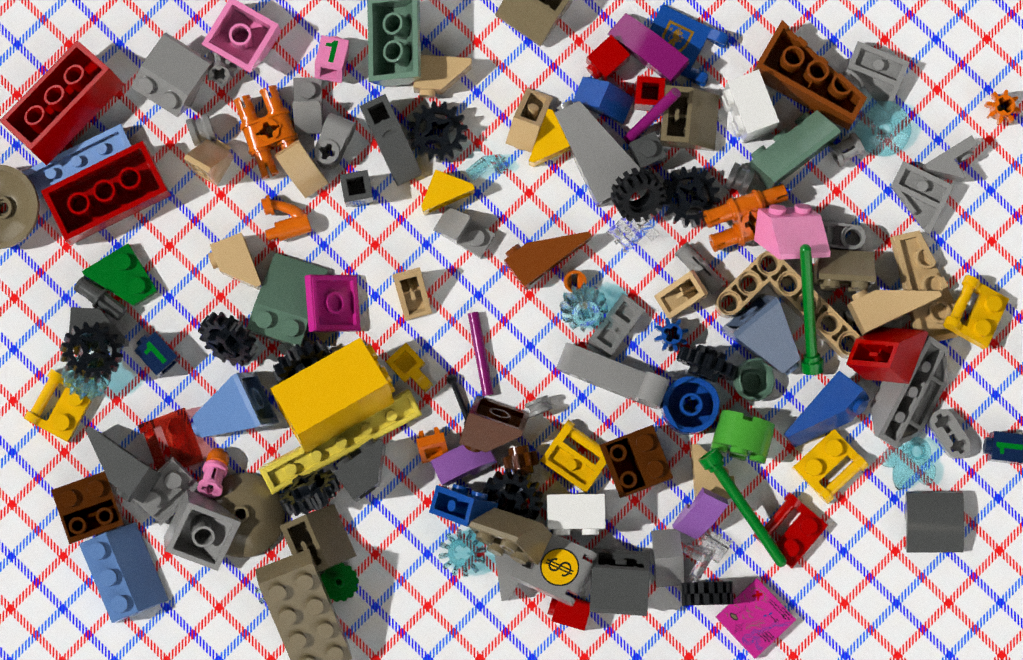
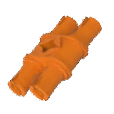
(254, 127)
(738, 211)

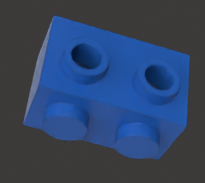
(460, 505)

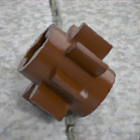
(521, 458)

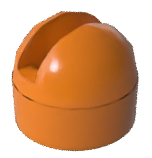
(580, 278)
(218, 454)

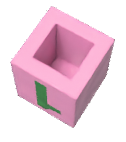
(331, 58)

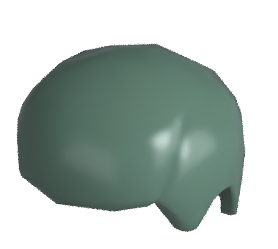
(754, 379)

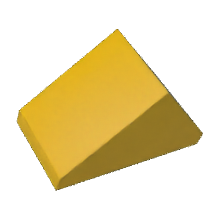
(549, 142)
(444, 191)

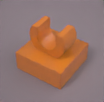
(431, 446)

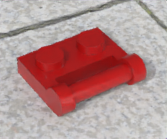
(800, 533)

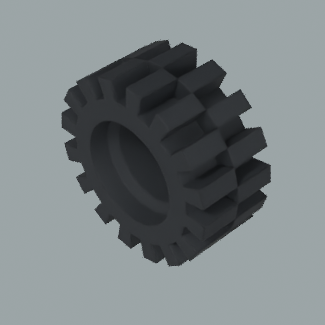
(647, 203)
(707, 593)

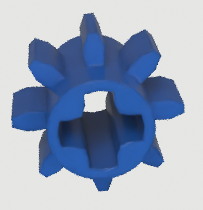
(680, 332)

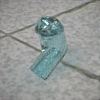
(487, 162)

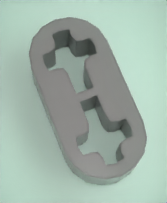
(943, 437)

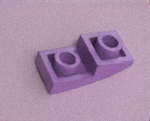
(461, 462)
(701, 514)

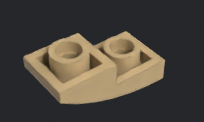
(301, 169)

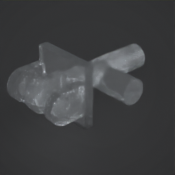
(630, 231)
(710, 547)

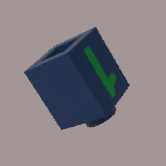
(156, 353)
(1004, 447)

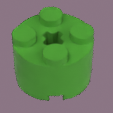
(743, 436)

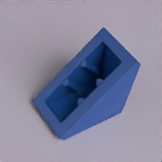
(604, 99)

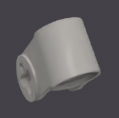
(336, 137)
(836, 235)

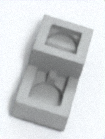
(616, 325)

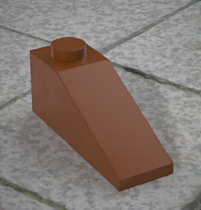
(541, 256)

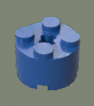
(694, 390)

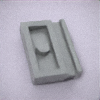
(168, 491)

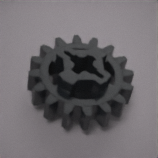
(426, 137)
(680, 192)
(227, 338)
(84, 342)
(299, 358)
(707, 363)
(309, 492)
(513, 492)

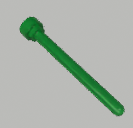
(812, 362)
(713, 462)

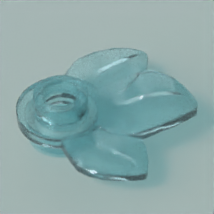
(908, 467)

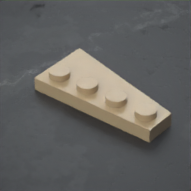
(920, 273)

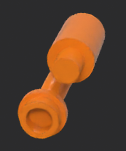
(287, 228)

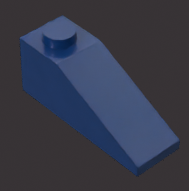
(833, 407)

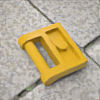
(983, 316)
(66, 413)
(823, 459)
(570, 463)

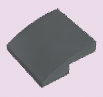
(934, 521)

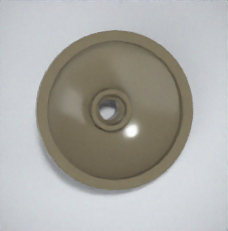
(22, 203)
(263, 513)

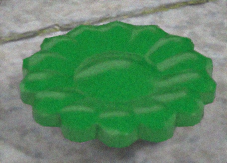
(340, 582)

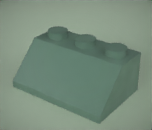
(393, 42)
(793, 148)

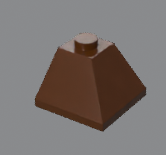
(491, 425)

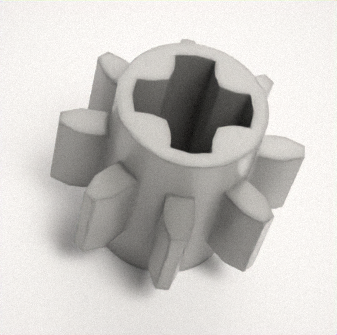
(221, 69)

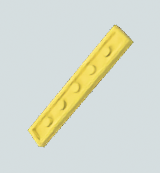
(282, 470)

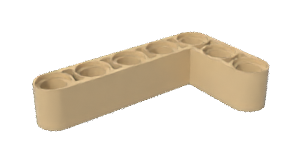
(792, 299)

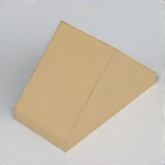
(412, 293)
(681, 294)

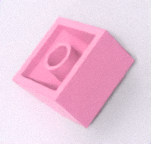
(242, 35)
(786, 229)

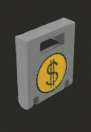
(558, 571)

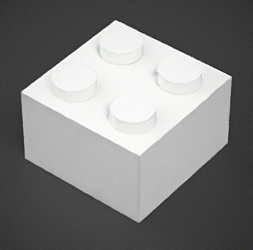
(750, 106)
(575, 513)

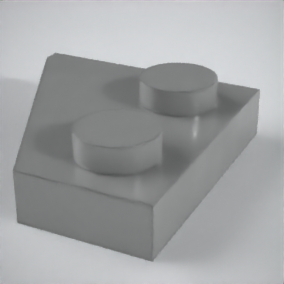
(878, 71)
(921, 194)

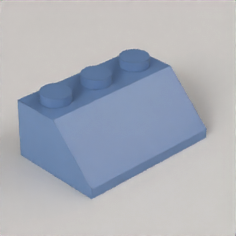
(123, 572)

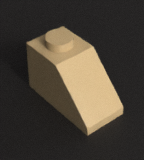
(439, 74)
(528, 120)
(235, 260)
(703, 478)

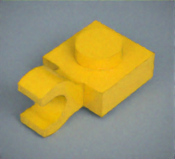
(408, 365)

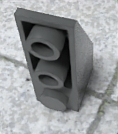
(391, 140)

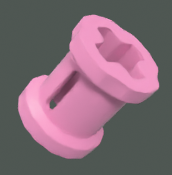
(211, 478)

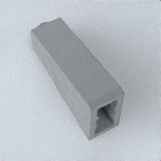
(593, 150)

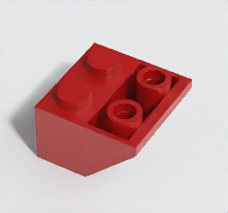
(887, 354)

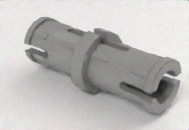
(701, 267)

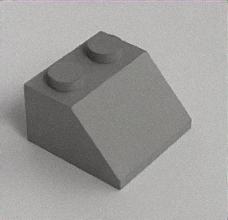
(172, 75)
(201, 530)

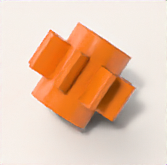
(1004, 114)

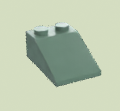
(282, 303)

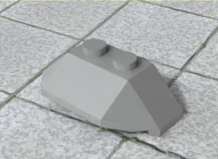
(904, 409)

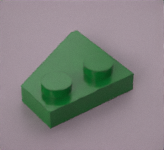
(123, 276)

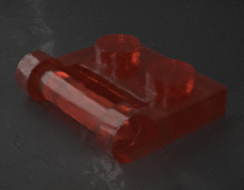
(179, 437)

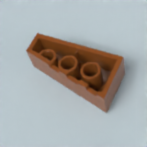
(808, 79)

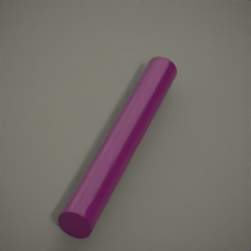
(652, 115)
(480, 354)

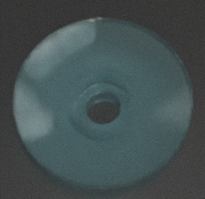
(883, 113)

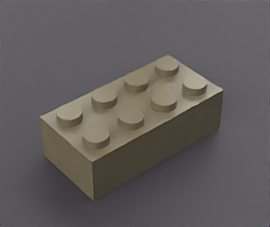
(302, 609)

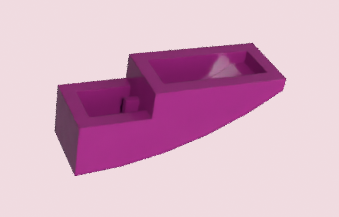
(649, 48)

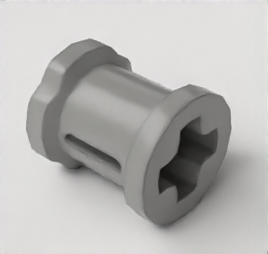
(837, 150)

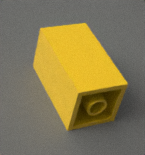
(334, 394)

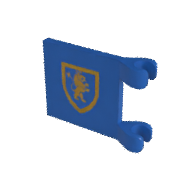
(688, 38)

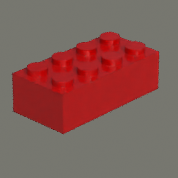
(62, 102)
(105, 193)

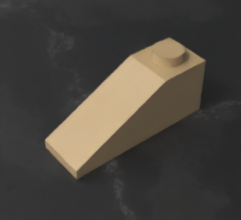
(210, 160)
(883, 306)

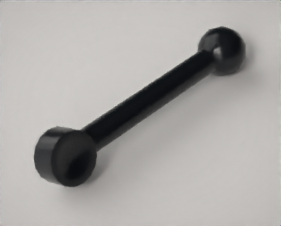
(452, 380)

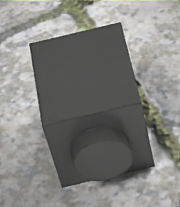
(647, 151)
(356, 188)

